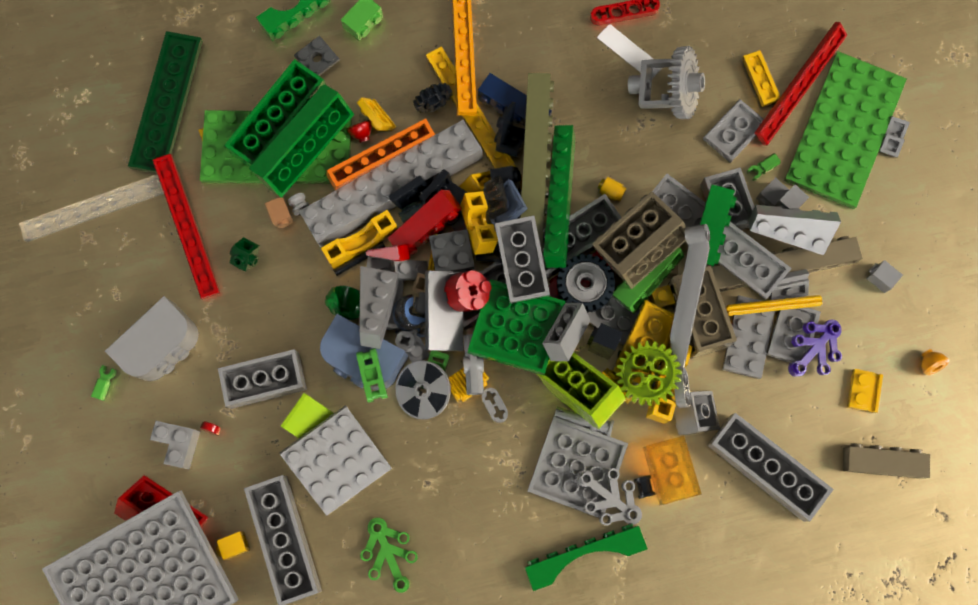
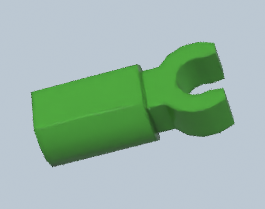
(764, 166)
(103, 383)

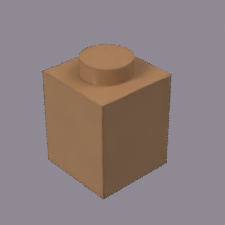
(279, 212)

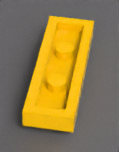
(761, 78)

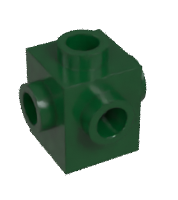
(244, 254)

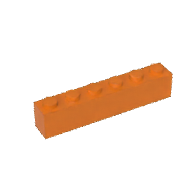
(378, 154)

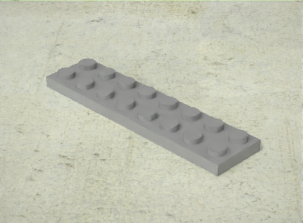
(739, 253)

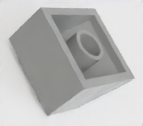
(698, 417)

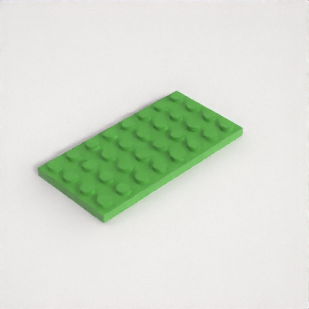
(845, 130)
(223, 167)

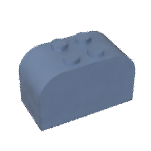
(340, 349)

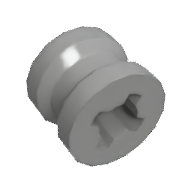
(297, 202)
(406, 345)

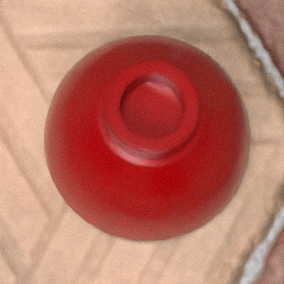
(361, 131)

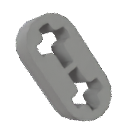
(498, 402)

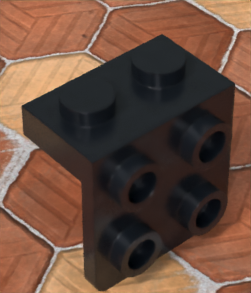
(509, 137)
(443, 182)

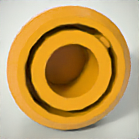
(933, 362)

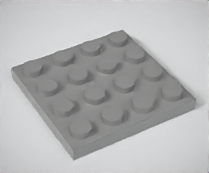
(567, 452)
(335, 460)

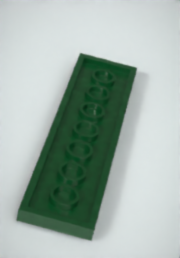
(165, 100)

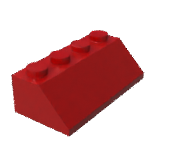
(143, 496)

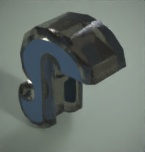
(405, 319)

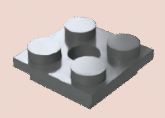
(317, 48)

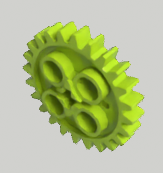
(644, 391)

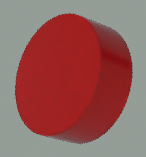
(210, 428)

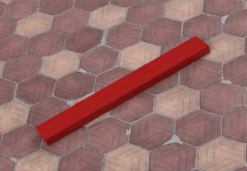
(801, 83)
(186, 226)

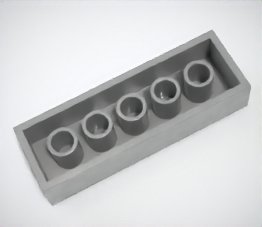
(770, 467)
(282, 540)

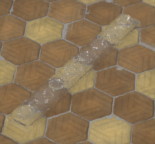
(91, 208)

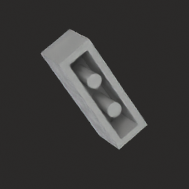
(566, 332)

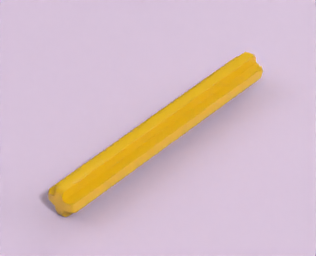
(774, 305)

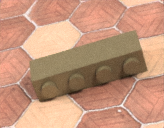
(886, 462)

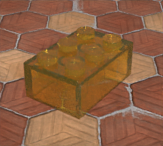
(672, 470)

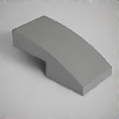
(894, 137)

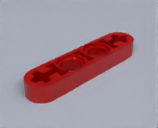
(625, 15)

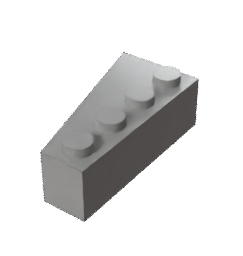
(800, 228)
(377, 299)

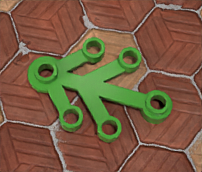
(387, 551)

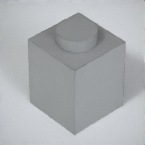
(884, 276)

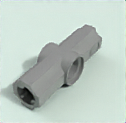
(473, 369)

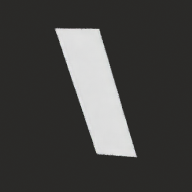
(625, 48)

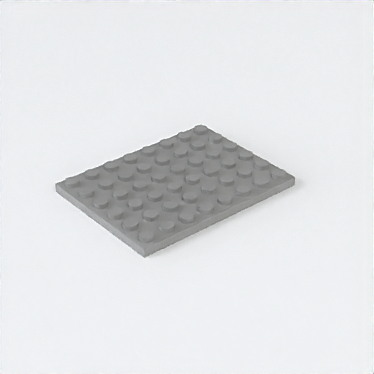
(145, 561)

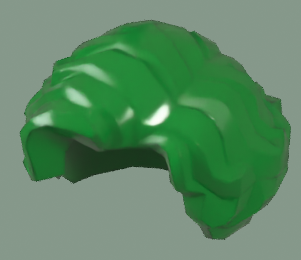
(344, 301)

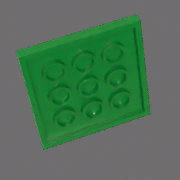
(514, 330)

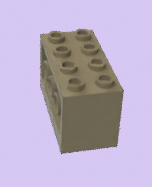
(641, 239)
(712, 325)

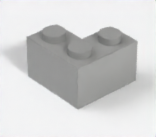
(780, 196)
(181, 443)

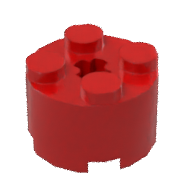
(467, 291)

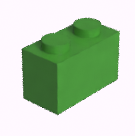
(362, 18)

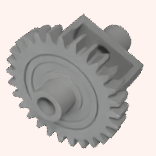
(685, 83)

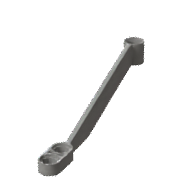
(698, 243)

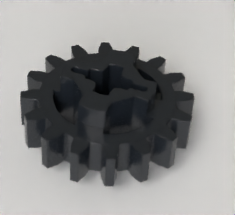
(432, 98)

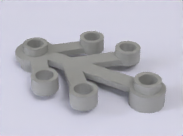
(612, 498)

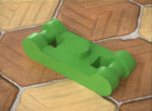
(371, 375)

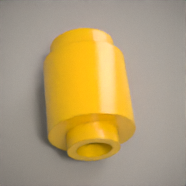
(613, 189)

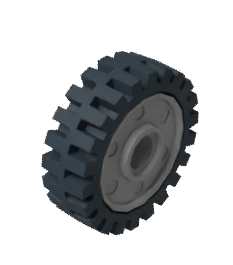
(591, 269)

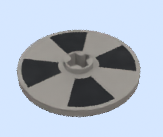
(437, 387)

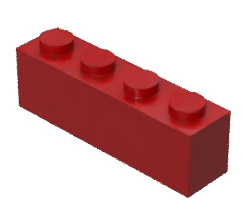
(426, 221)

